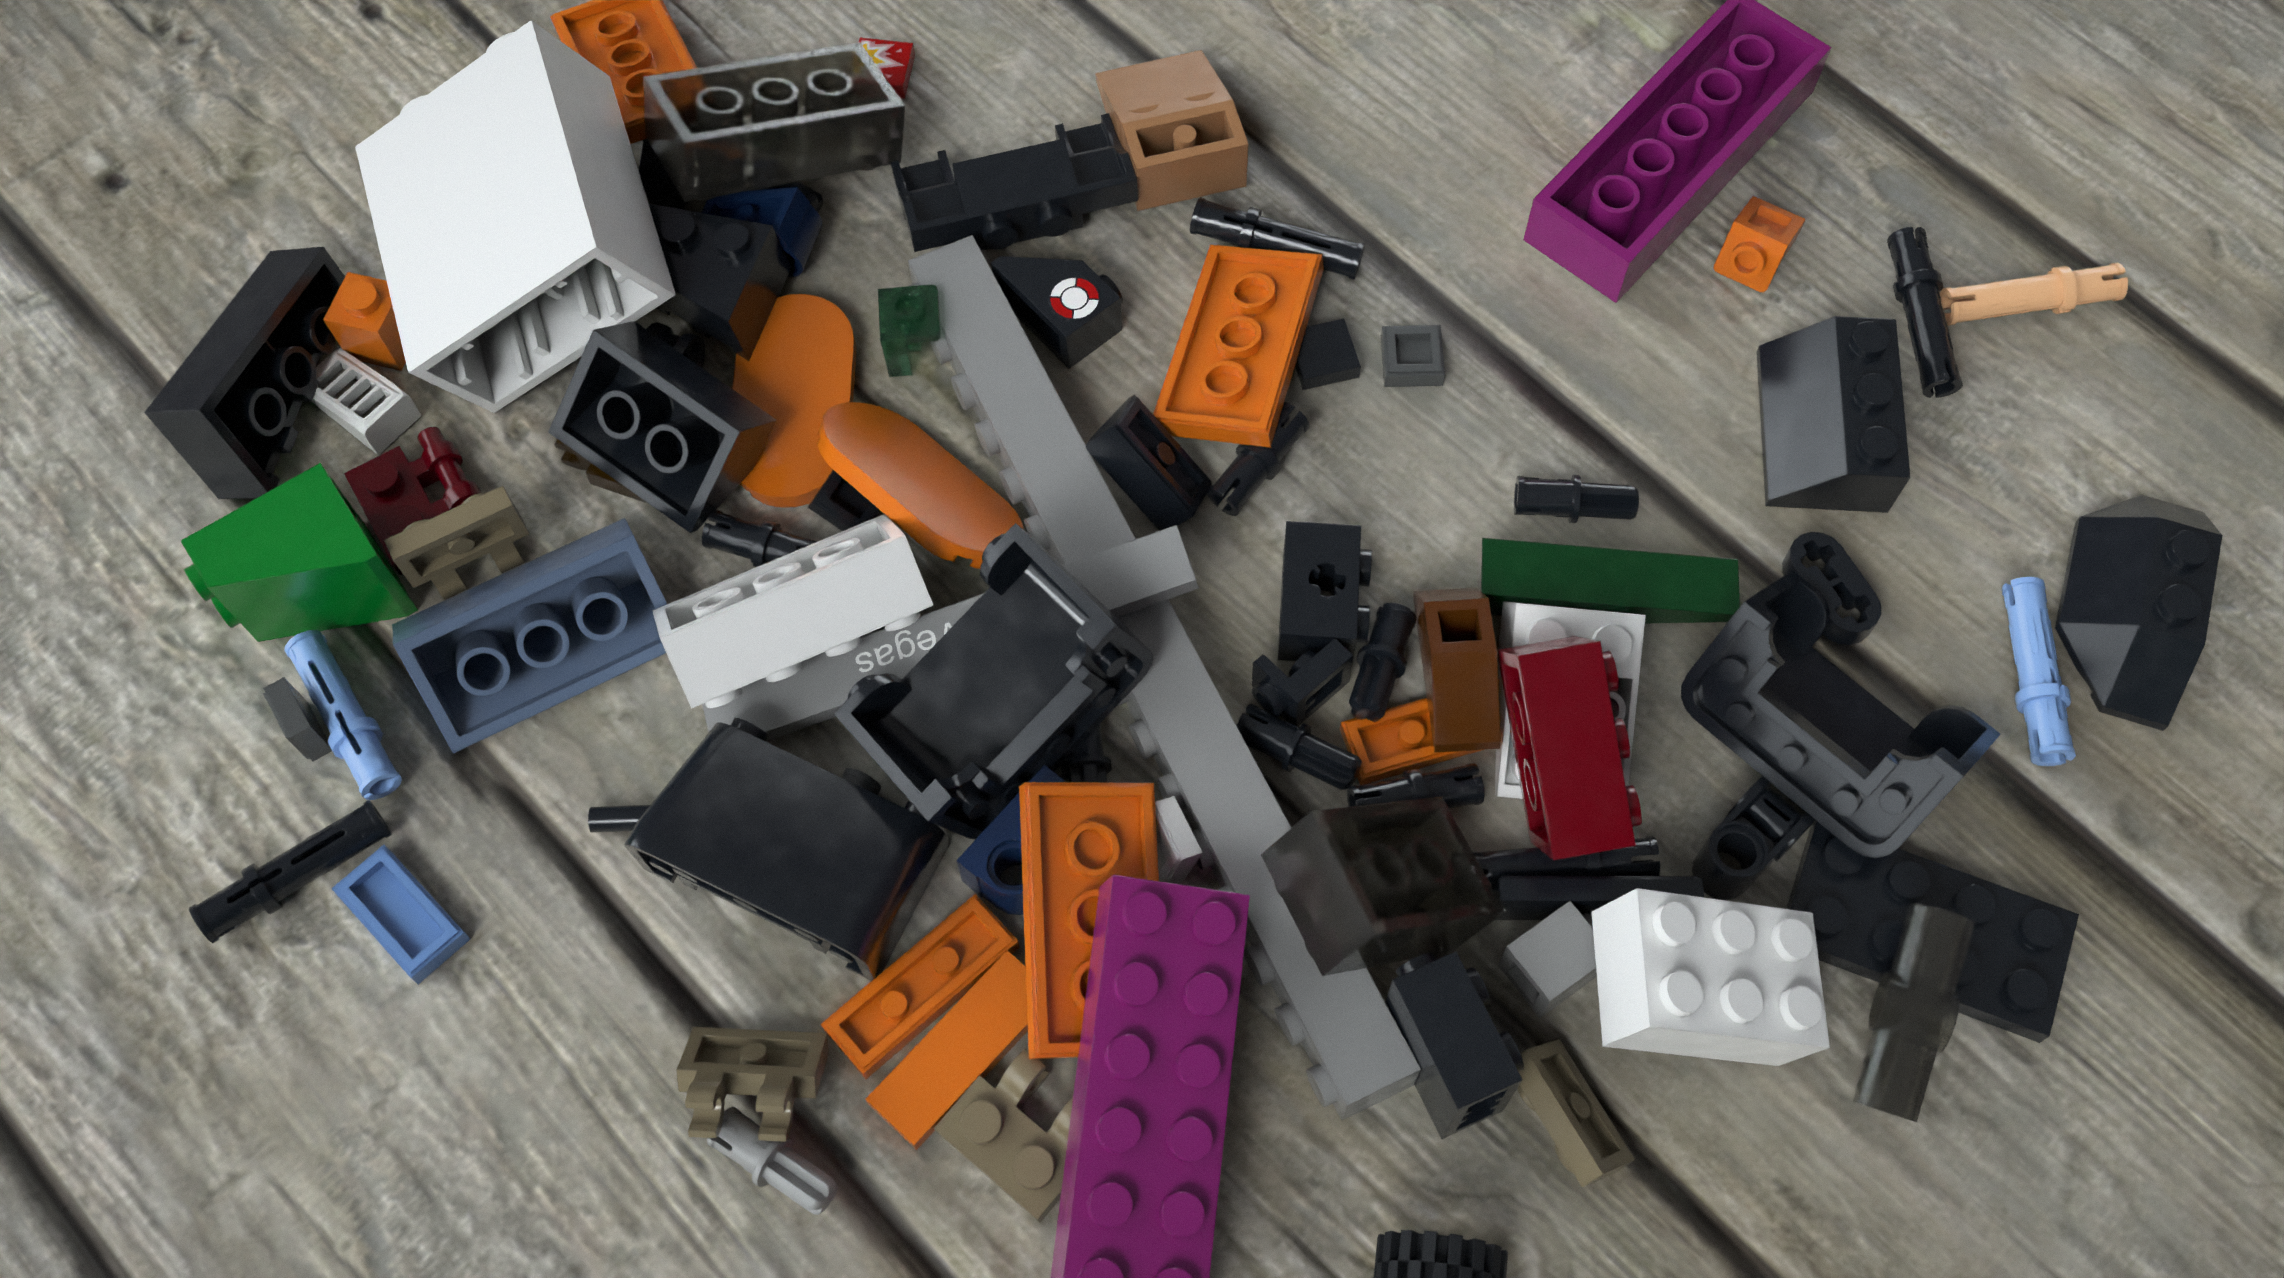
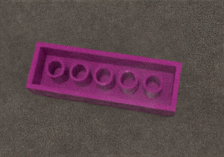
(1675, 145)
(1151, 1082)

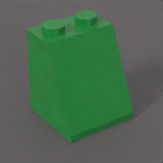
(295, 563)

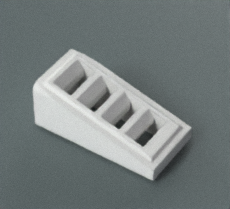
(384, 422)

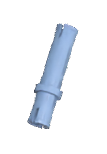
(2040, 686)
(352, 733)

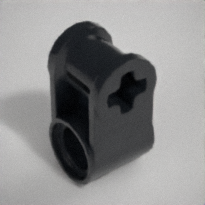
(1756, 834)

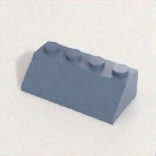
(533, 635)

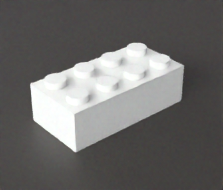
(792, 611)

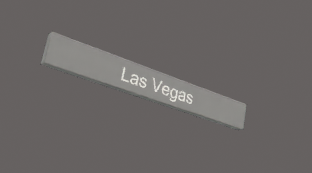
(1119, 577)

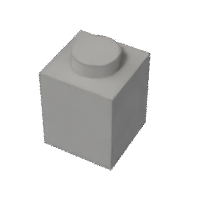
(1552, 959)

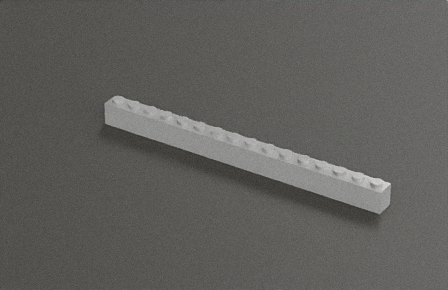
(1175, 707)

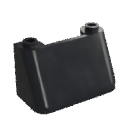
(999, 690)
(1820, 730)
(791, 845)

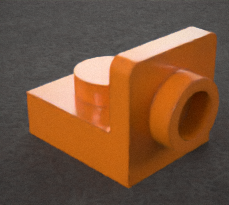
(1758, 244)

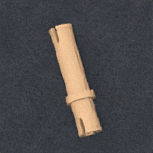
(2056, 291)

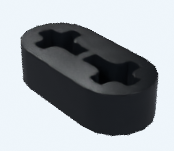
(1838, 583)

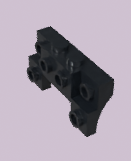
(1016, 191)

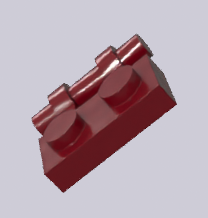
(394, 490)

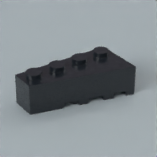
(251, 371)

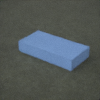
(401, 914)

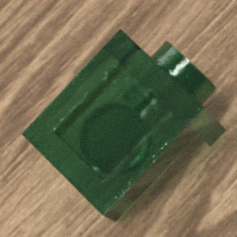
(905, 321)

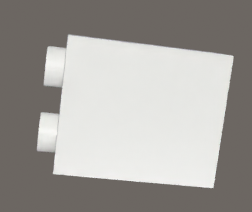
(511, 219)

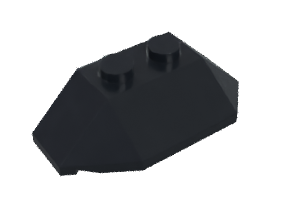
(2138, 604)

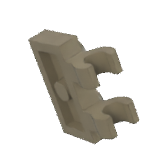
(441, 544)
(750, 1062)
(1006, 1142)

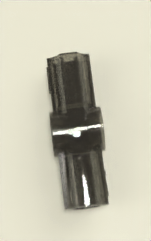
(1914, 1011)

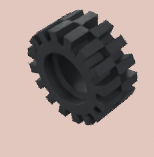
(1437, 1256)

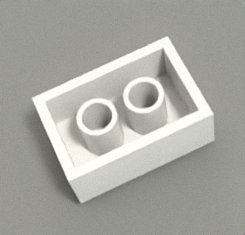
(1708, 978)

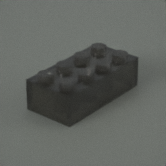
(772, 121)

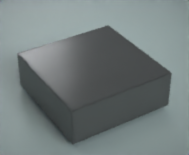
(1412, 356)
(296, 719)

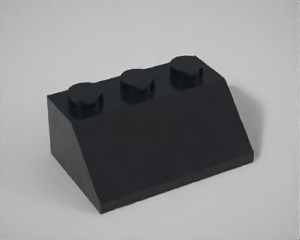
(1833, 416)
(659, 423)

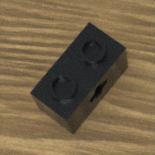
(1318, 560)

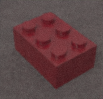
(1569, 746)

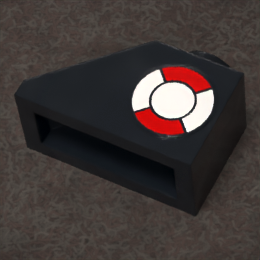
(1061, 303)

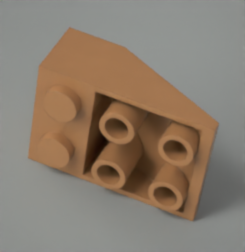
(1176, 128)

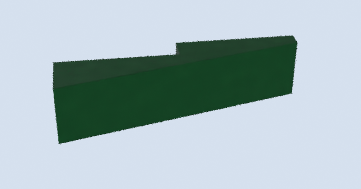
(1612, 580)

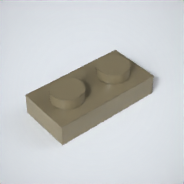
(1571, 1114)

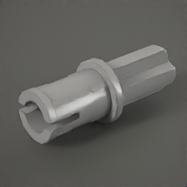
(774, 1163)

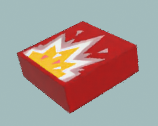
(894, 61)

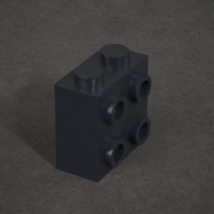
(1462, 1058)

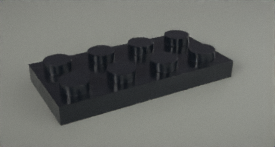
(1861, 908)

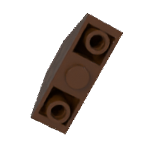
(1459, 668)

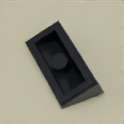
(1149, 465)

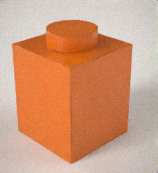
(365, 321)

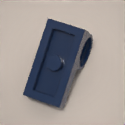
(785, 209)
(996, 851)

